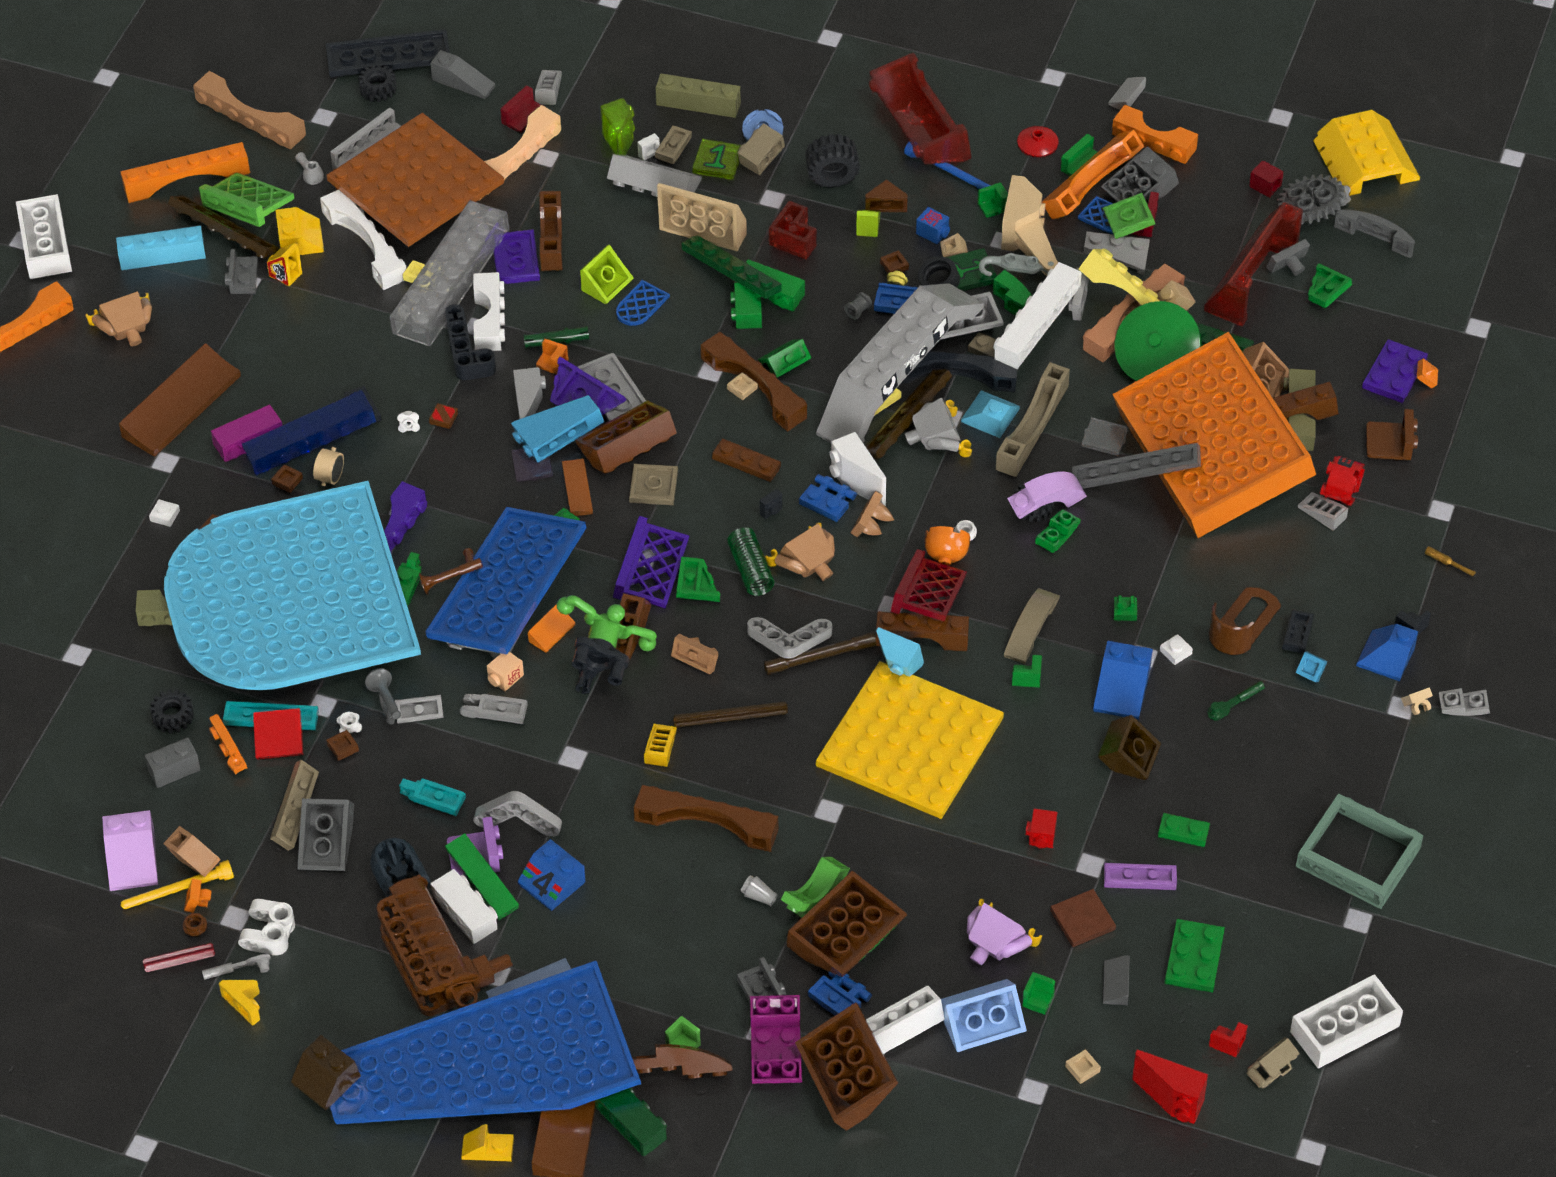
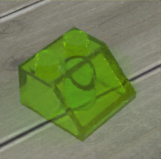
(618, 125)

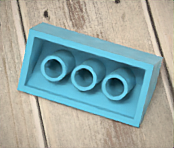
(160, 247)

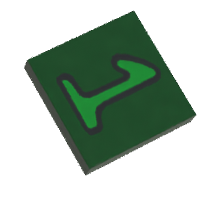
(969, 271)

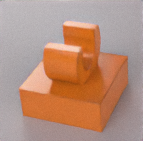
(196, 896)

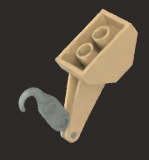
(1024, 231)

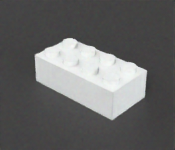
(43, 236)
(1346, 1021)

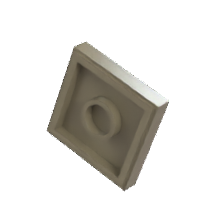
(653, 484)

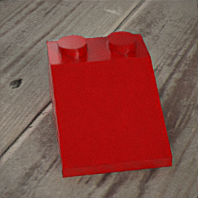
(1171, 1085)

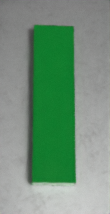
(482, 876)

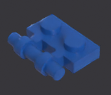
(825, 503)
(834, 998)

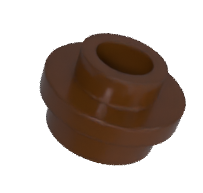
(194, 919)

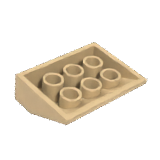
(700, 215)

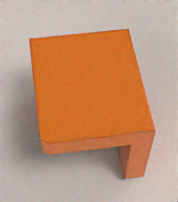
(550, 355)

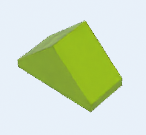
(868, 223)

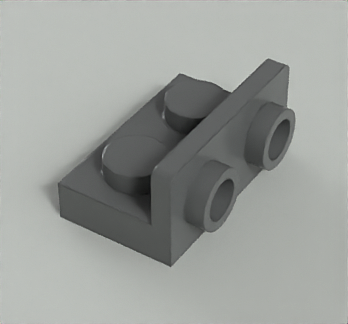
(242, 274)

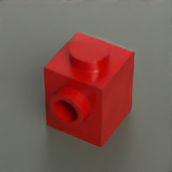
(1042, 828)

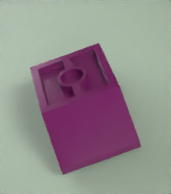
(773, 1039)

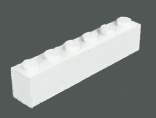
(1037, 315)

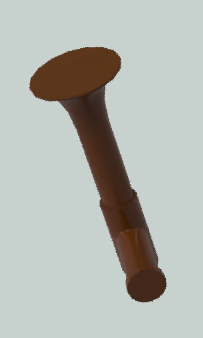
(469, 566)

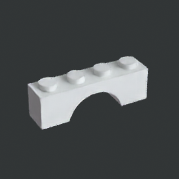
(487, 294)

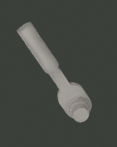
(261, 961)

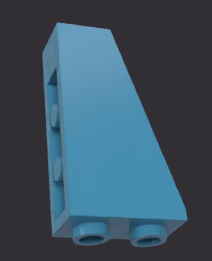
(556, 427)

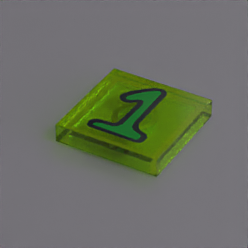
(716, 159)

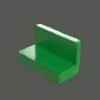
(1078, 155)
(786, 357)

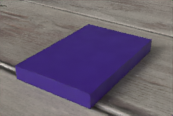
(517, 257)

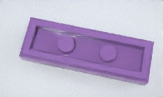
(1140, 876)

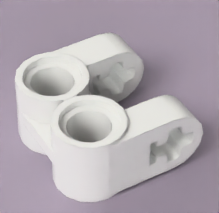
(264, 940)

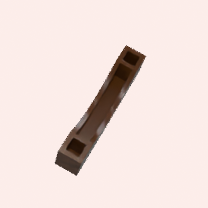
(726, 356)
(663, 806)

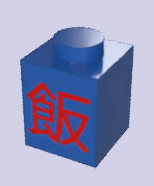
(932, 225)

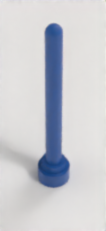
(951, 169)

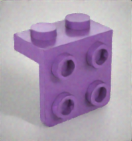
(485, 844)

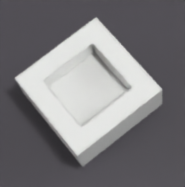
(648, 146)
(164, 513)
(1176, 649)

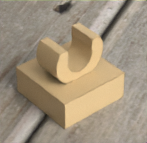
(1418, 698)

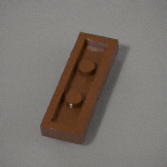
(746, 460)

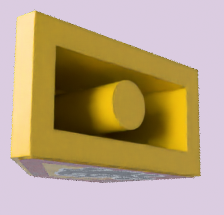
(285, 264)

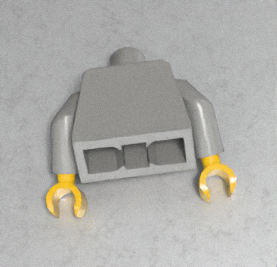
(937, 429)

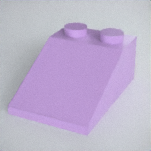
(130, 850)

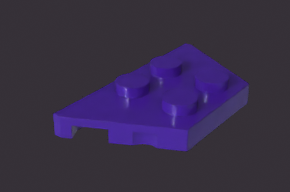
(574, 383)

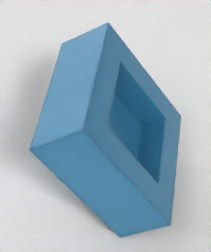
(1311, 667)

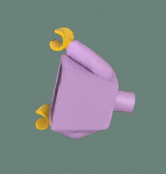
(996, 934)

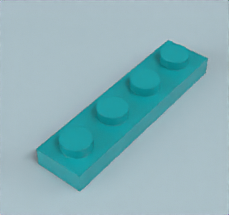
(242, 713)

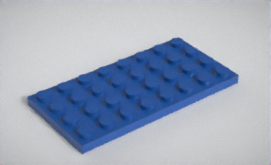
(518, 568)

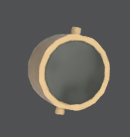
(328, 466)

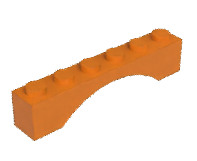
(145, 180)
(1070, 192)
(48, 306)

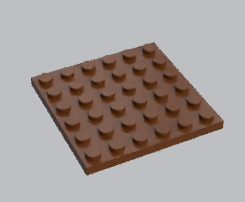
(415, 179)

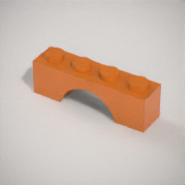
(1175, 144)

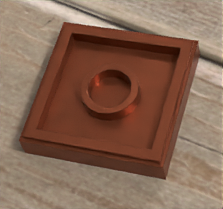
(1083, 918)

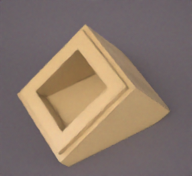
(953, 246)

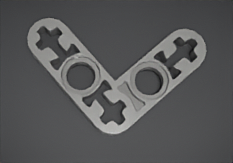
(787, 644)
(519, 805)

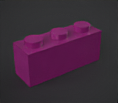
(229, 437)

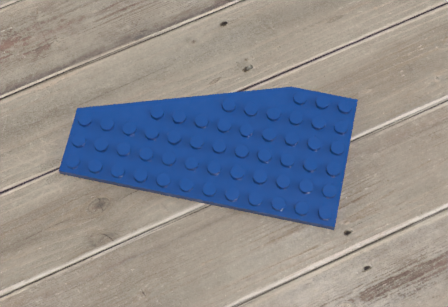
(508, 1054)

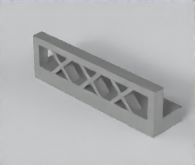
(364, 141)

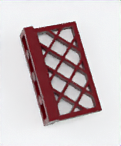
(913, 581)

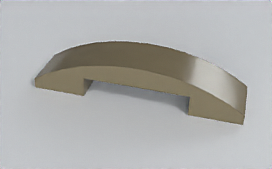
(1029, 625)

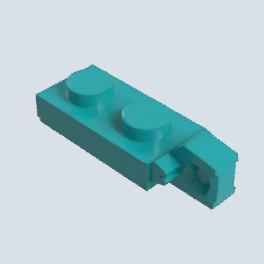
(433, 795)

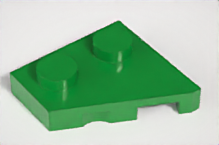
(1327, 286)
(696, 581)

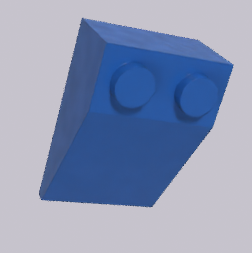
(1123, 679)

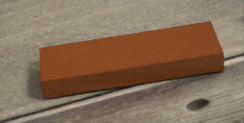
(577, 487)

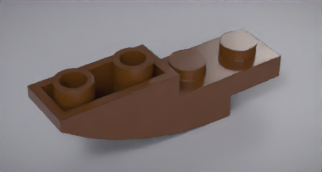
(692, 1060)

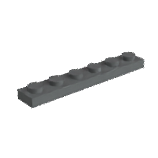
(1138, 465)

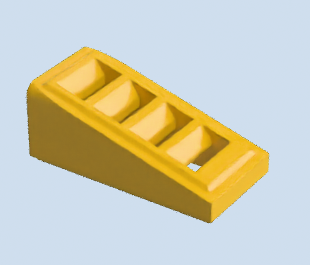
(655, 757)

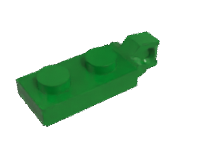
(409, 576)

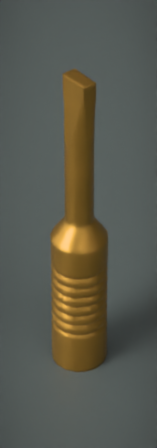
(1441, 557)

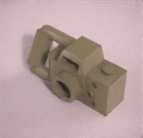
(1272, 1062)

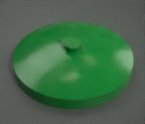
(1154, 338)

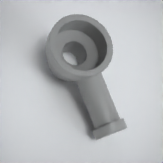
(312, 171)

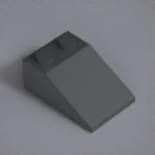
(325, 834)

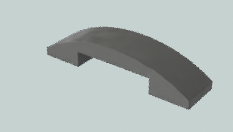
(1375, 226)

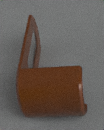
(1238, 640)

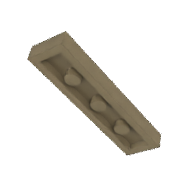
(289, 817)

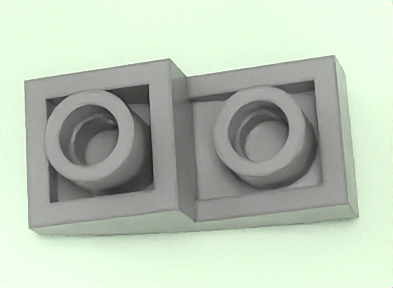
(1464, 704)

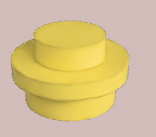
(897, 278)

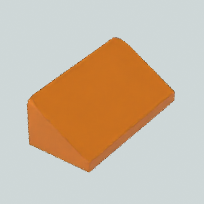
(550, 629)

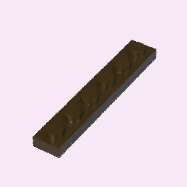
(220, 224)
(903, 416)

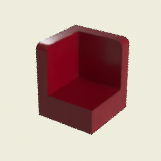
(1266, 178)

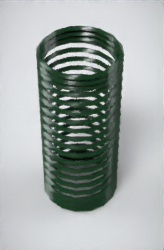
(747, 548)

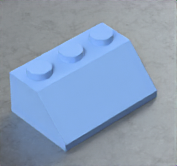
(983, 1015)

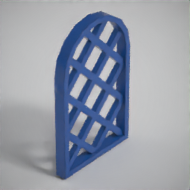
(1082, 217)
(664, 295)

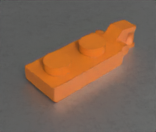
(227, 746)

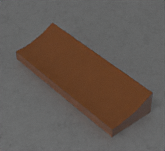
(178, 400)
(563, 1141)

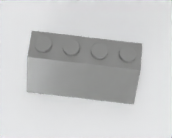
(648, 175)
(987, 318)

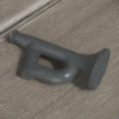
(378, 681)

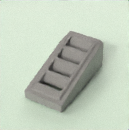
(547, 89)
(1326, 518)

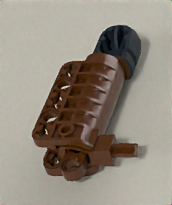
(421, 928)

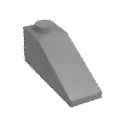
(528, 390)

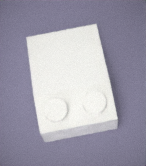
(856, 467)

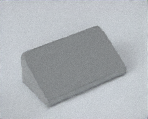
(1128, 92)
(420, 709)

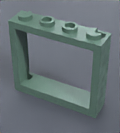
(1345, 878)

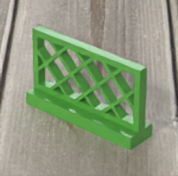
(239, 203)

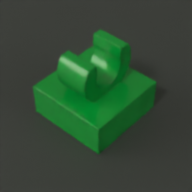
(1125, 608)

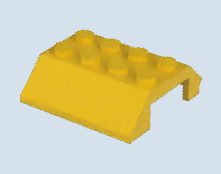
(1363, 149)

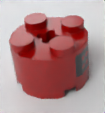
(1343, 480)

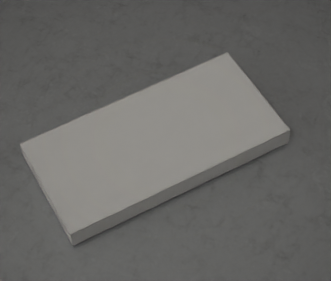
(612, 373)

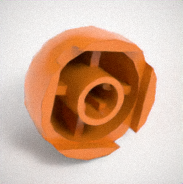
(946, 545)

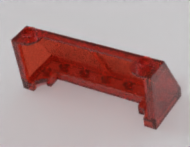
(920, 112)
(1276, 232)

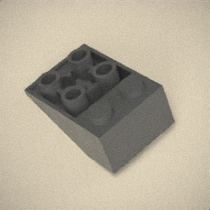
(1142, 175)

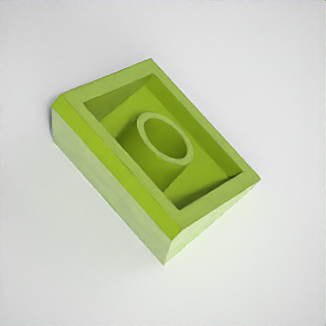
(604, 275)

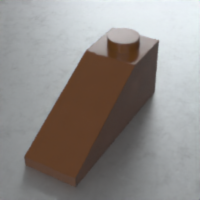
(636, 614)

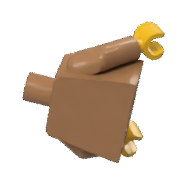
(123, 317)
(806, 553)

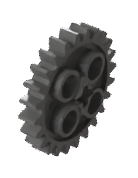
(1323, 192)

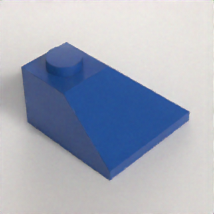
(1388, 651)

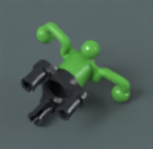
(599, 649)

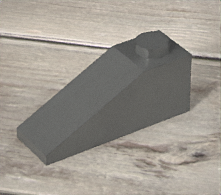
(458, 74)

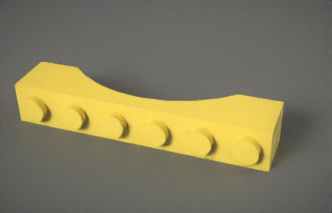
(1102, 268)

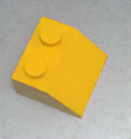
(299, 228)

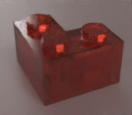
(791, 231)

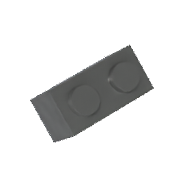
(172, 762)

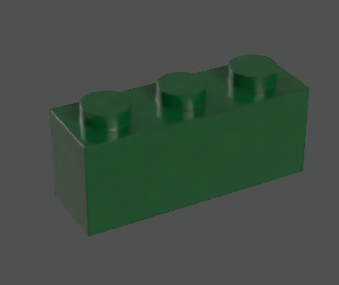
(633, 1120)

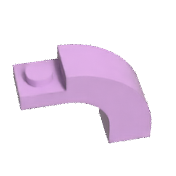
(1047, 489)

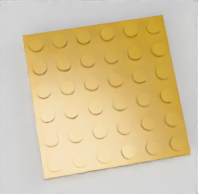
(910, 740)

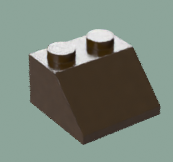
(1129, 748)
(324, 1072)

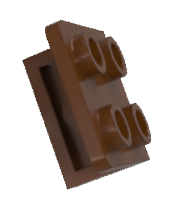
(1392, 439)

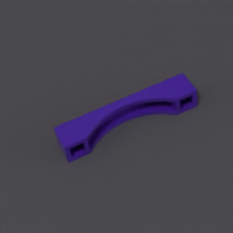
(406, 506)

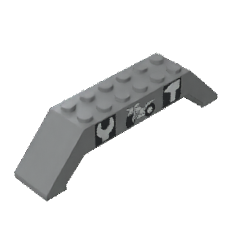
(892, 356)

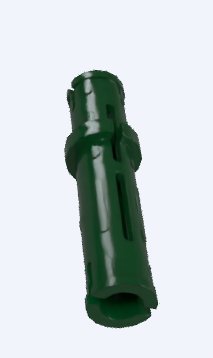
(561, 336)

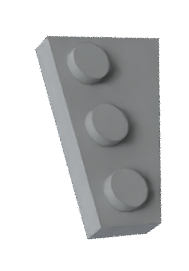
(1126, 250)

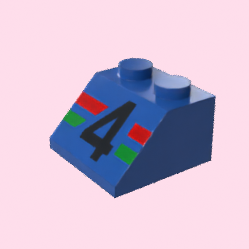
(552, 875)

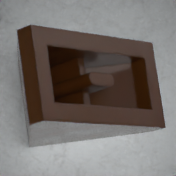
(886, 198)

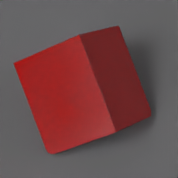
(1228, 1040)

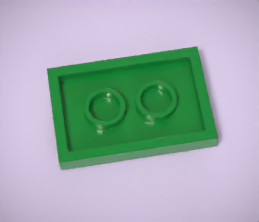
(1194, 955)

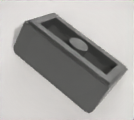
(1116, 981)

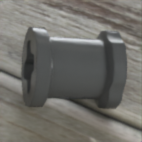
(858, 305)

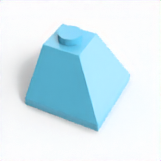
(990, 414)
(900, 653)

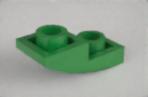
(1058, 531)

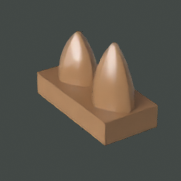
(874, 509)
(694, 654)

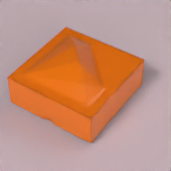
(1427, 373)

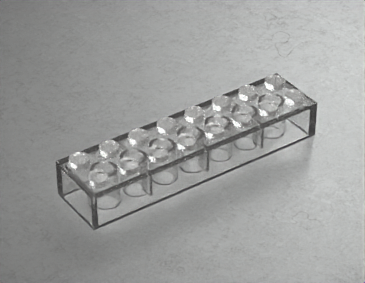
(449, 272)

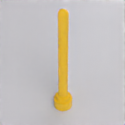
(222, 871)

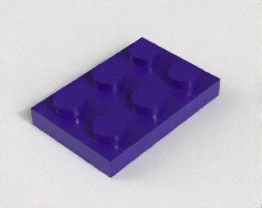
(1394, 371)

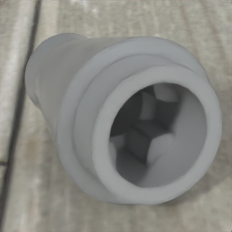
(757, 890)

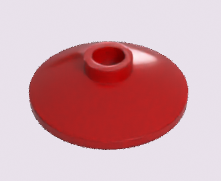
(1037, 141)

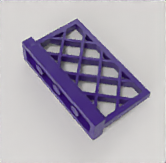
(634, 553)

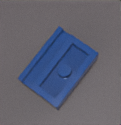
(891, 297)

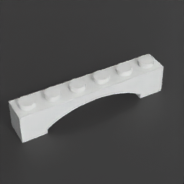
(341, 210)

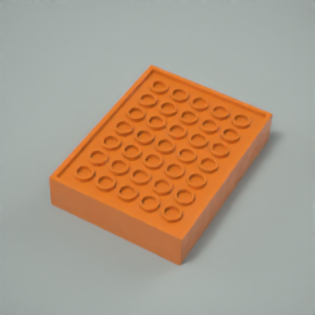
(1240, 430)

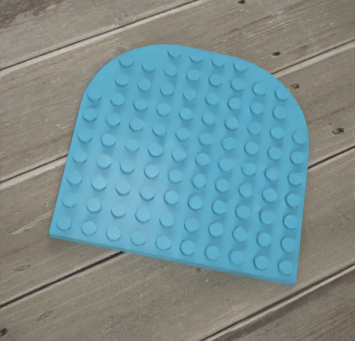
(289, 592)

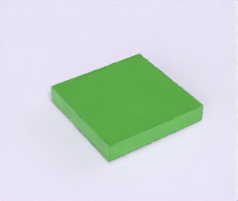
(1128, 215)

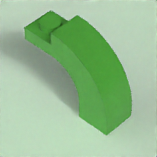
(825, 877)

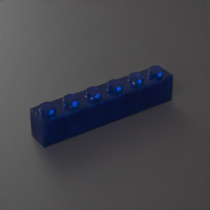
(308, 432)

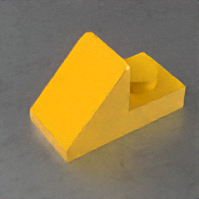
(240, 996)
(488, 1147)

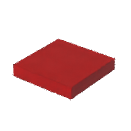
(278, 733)

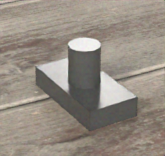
(1290, 258)

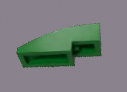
(1011, 291)

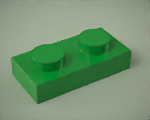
(1184, 830)

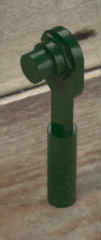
(1221, 709)

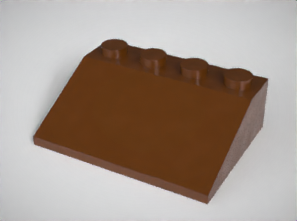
(844, 925)
(847, 1066)

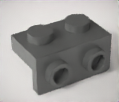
(760, 981)

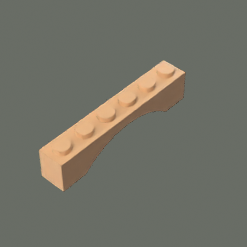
(541, 128)

